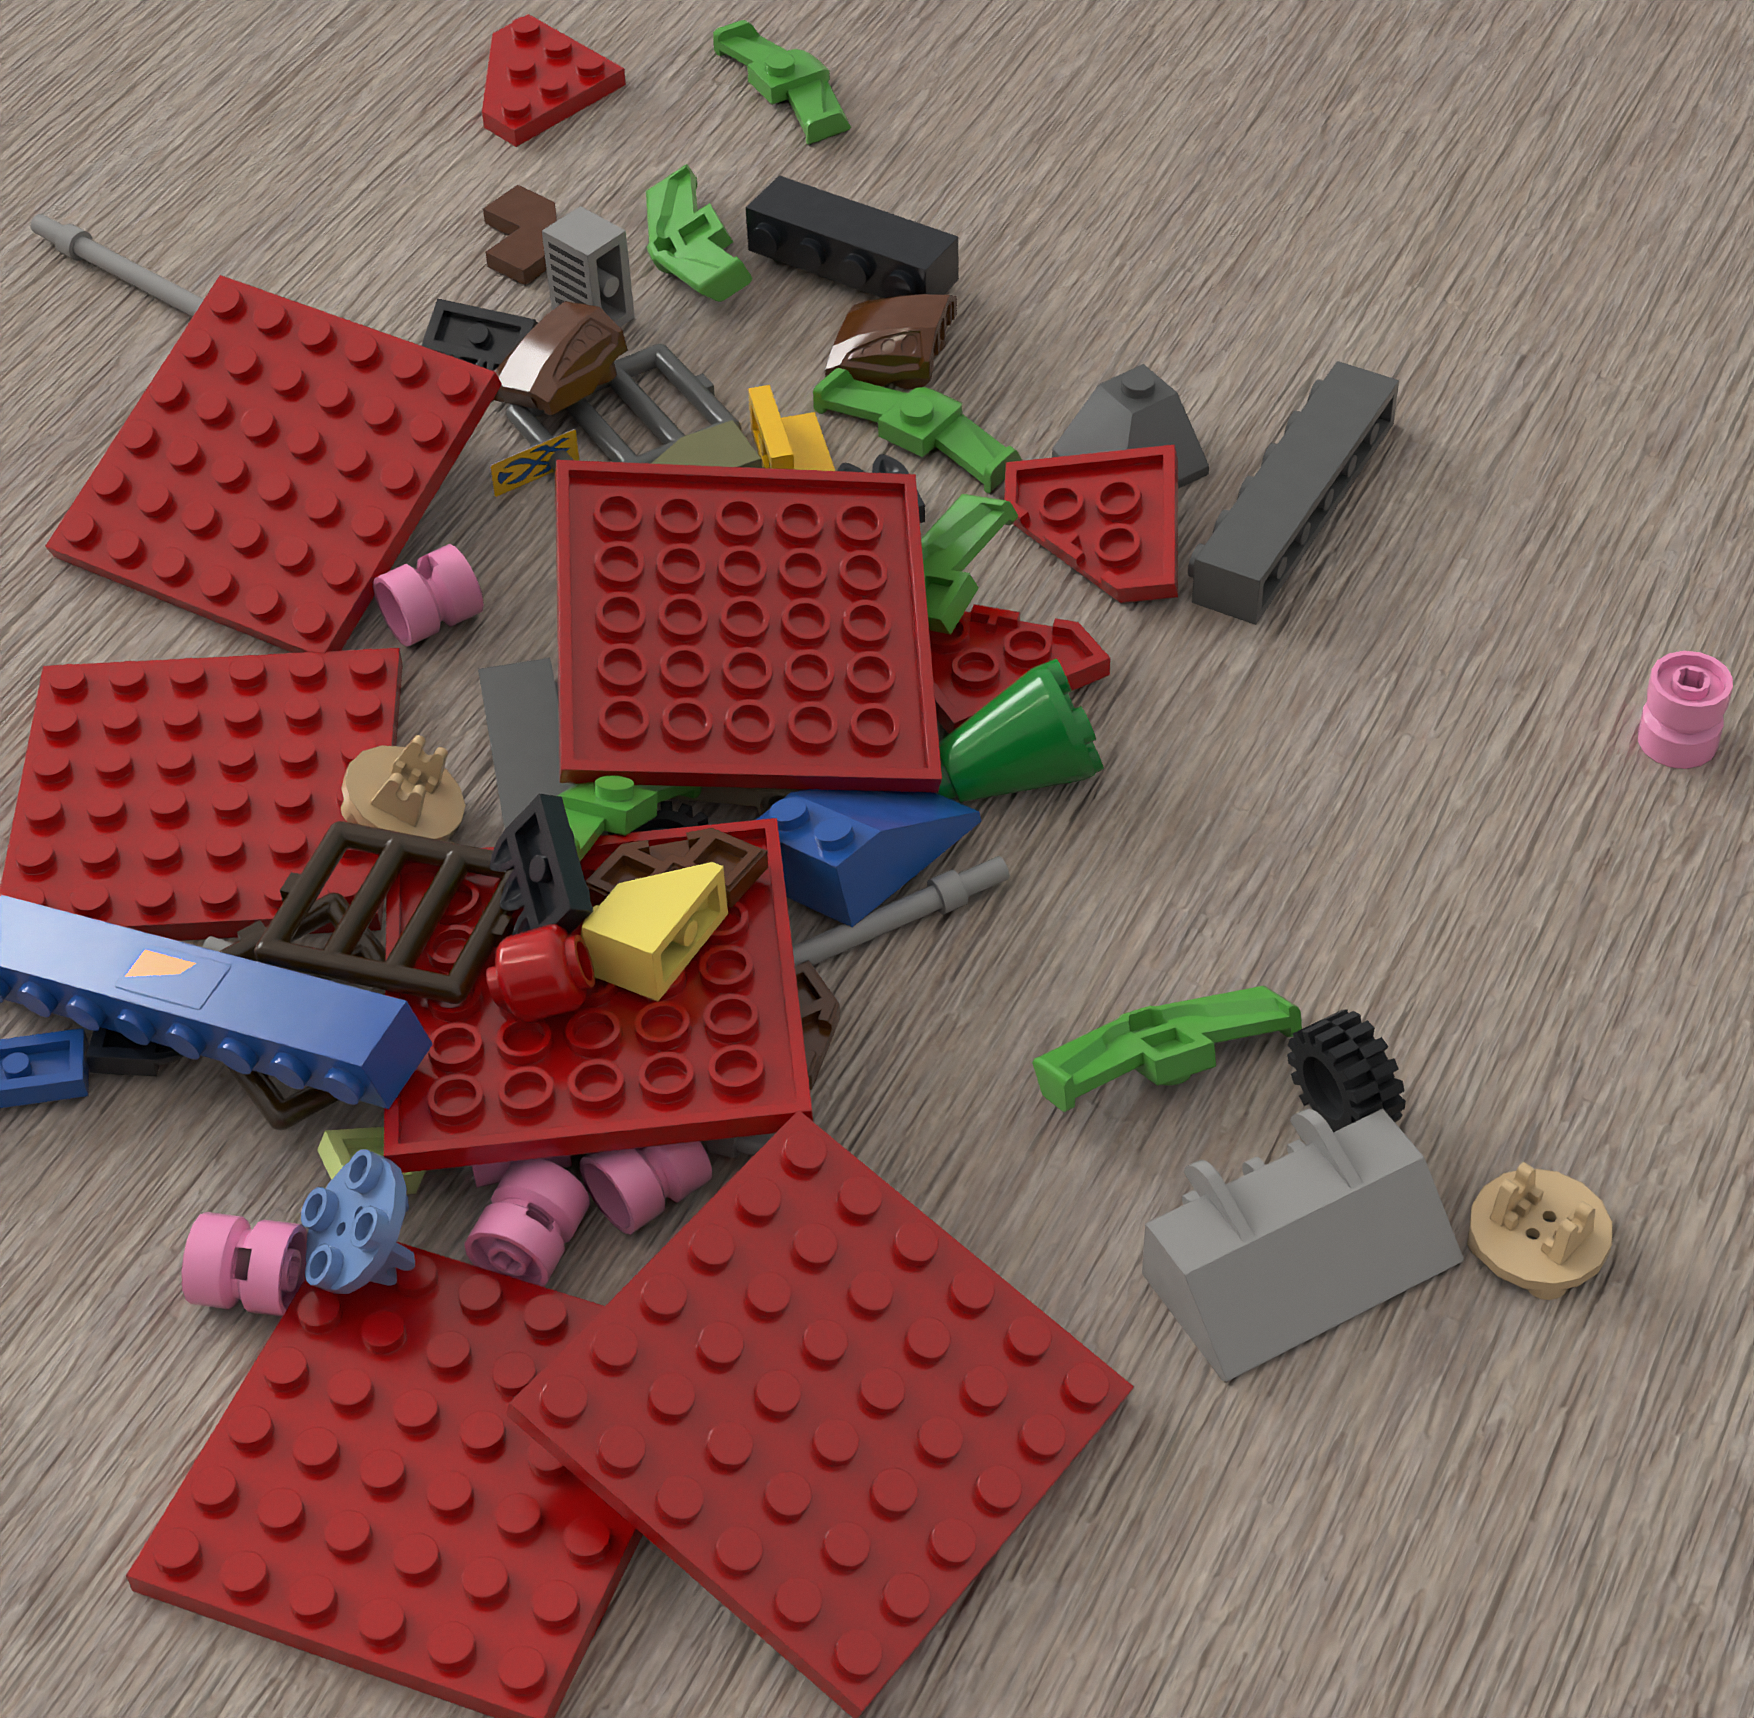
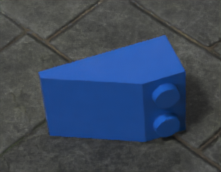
(859, 847)

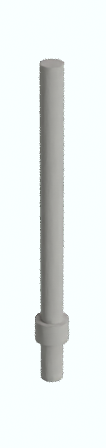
(79, 245)
(942, 894)

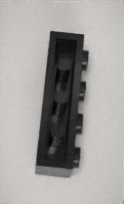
(850, 241)

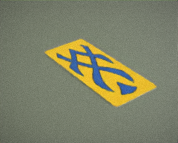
(531, 463)

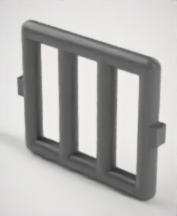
(696, 389)

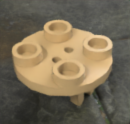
(403, 791)
(1564, 1250)

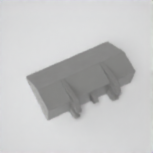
(1298, 1240)

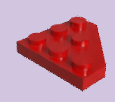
(541, 79)
(1105, 516)
(996, 649)

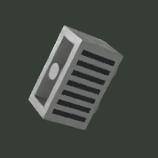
(589, 264)

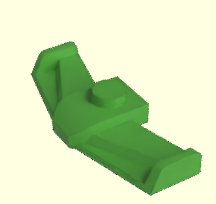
(785, 76)
(690, 239)
(918, 423)
(951, 547)
(614, 807)
(1161, 1042)

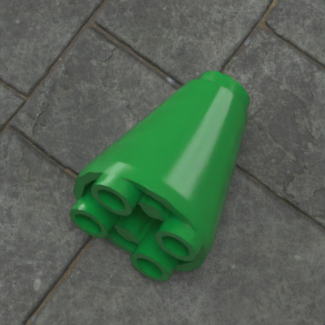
(1020, 741)

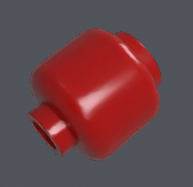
(541, 973)

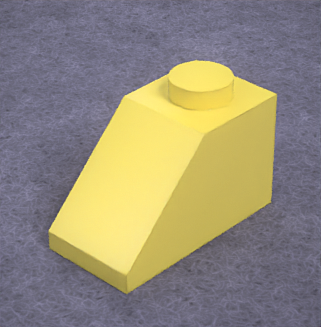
(655, 927)

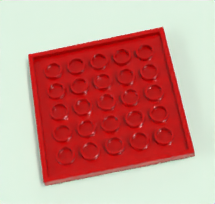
(274, 467)
(743, 628)
(194, 785)
(620, 1070)
(822, 1410)
(389, 1503)

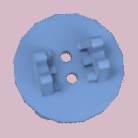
(357, 1226)

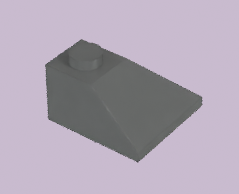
(1132, 414)

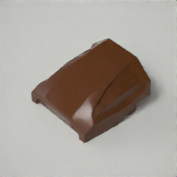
(893, 339)
(561, 359)

